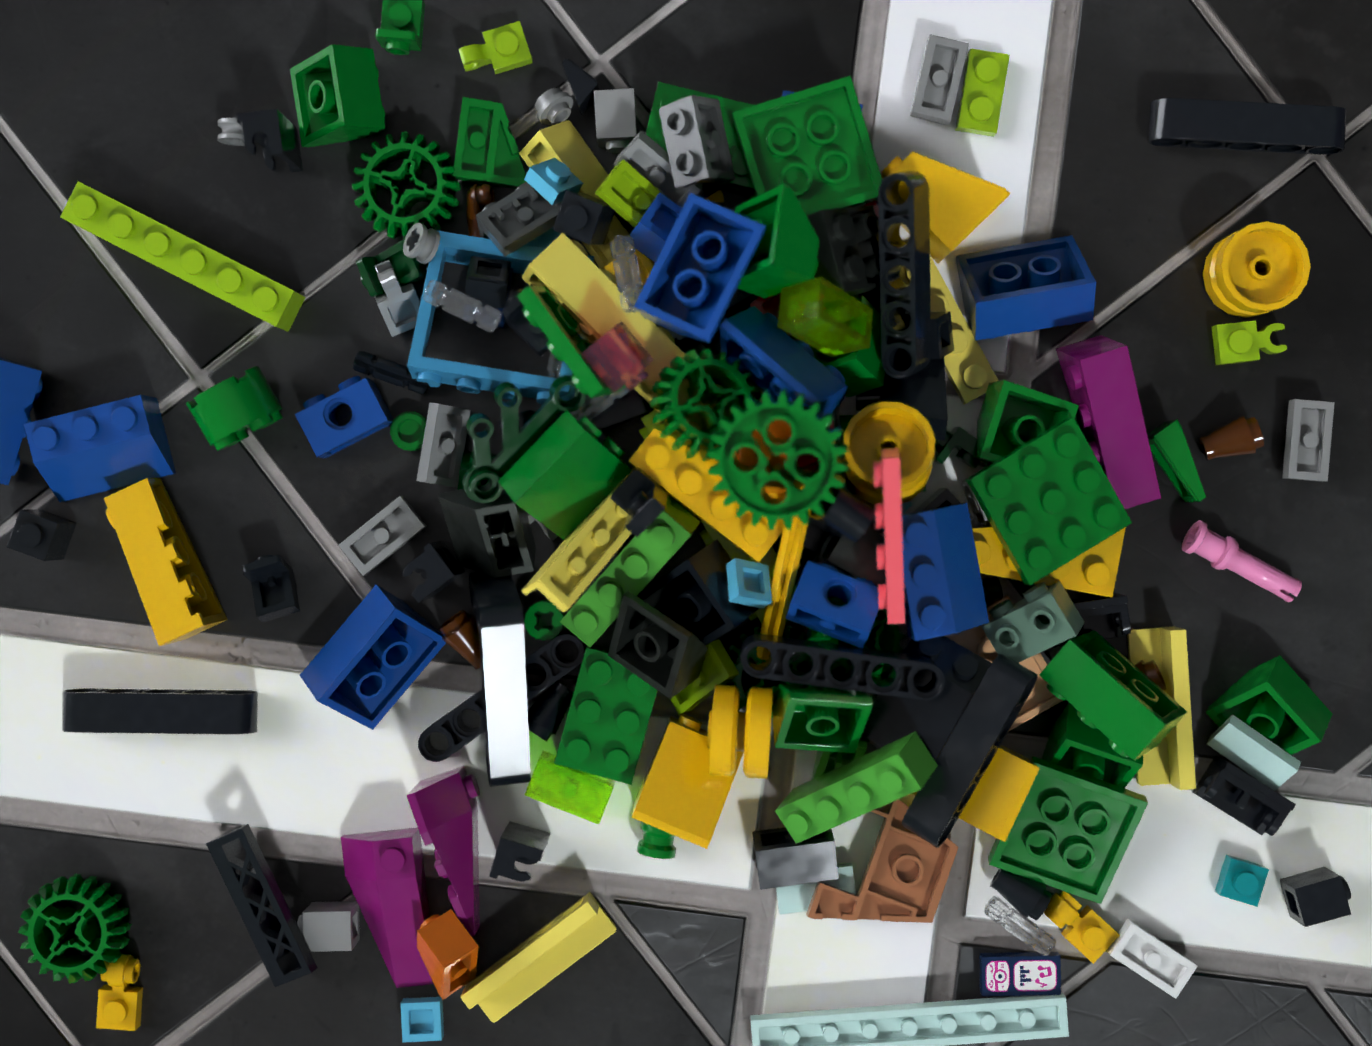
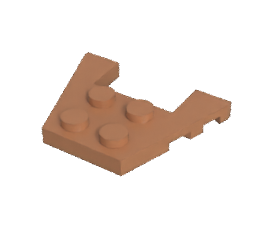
(900, 880)

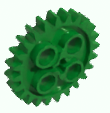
(808, 435)

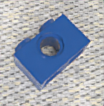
(368, 416)
(814, 610)

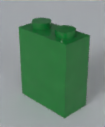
(566, 474)

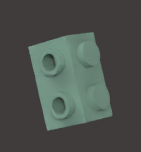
(1033, 623)

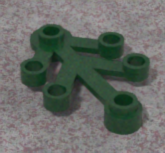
(514, 441)

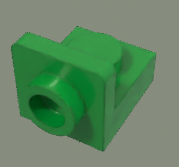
(401, 26)

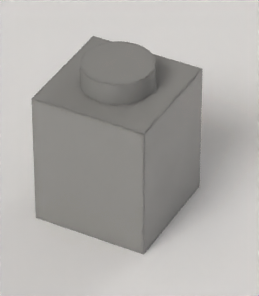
(615, 118)
(330, 926)

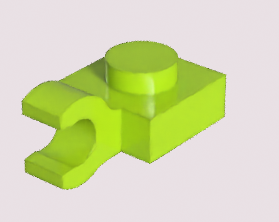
(503, 48)

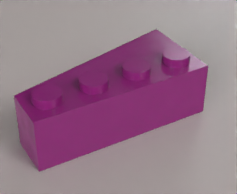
(1111, 415)

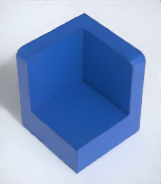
(655, 226)

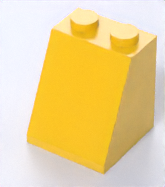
(955, 200)
(678, 786)
(1000, 793)

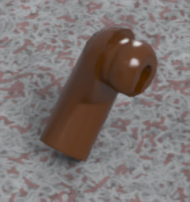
(477, 199)

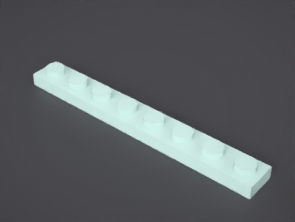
(918, 1023)

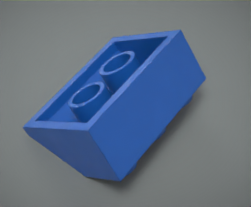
(699, 268)
(1026, 287)
(780, 361)
(18, 390)
(101, 447)
(941, 573)
(372, 658)

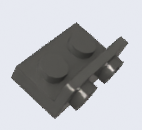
(696, 141)
(517, 219)

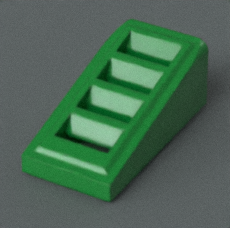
(1175, 459)

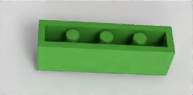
(629, 572)
(857, 788)

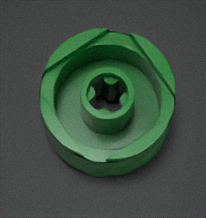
(235, 406)

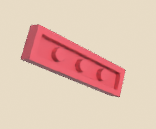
(889, 517)

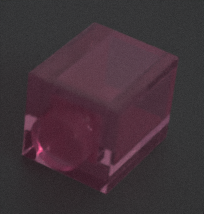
(619, 358)

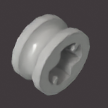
(231, 132)
(421, 243)

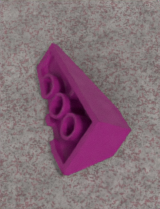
(448, 818)
(391, 891)

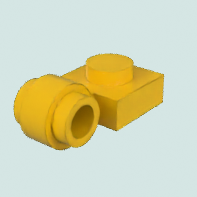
(1085, 929)
(118, 1003)

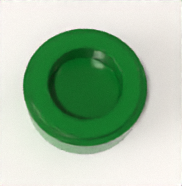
(408, 430)

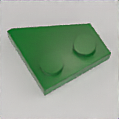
(486, 146)

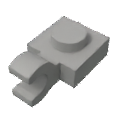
(398, 304)

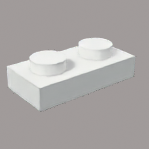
(1152, 958)

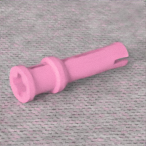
(1226, 553)

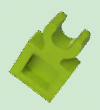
(1241, 342)

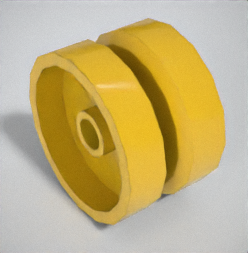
(1256, 269)
(888, 427)
(740, 731)

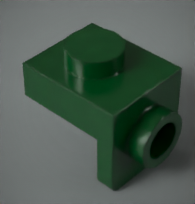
(406, 269)

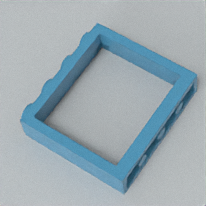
(469, 377)

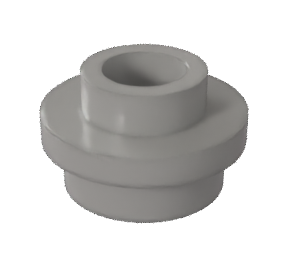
(553, 106)

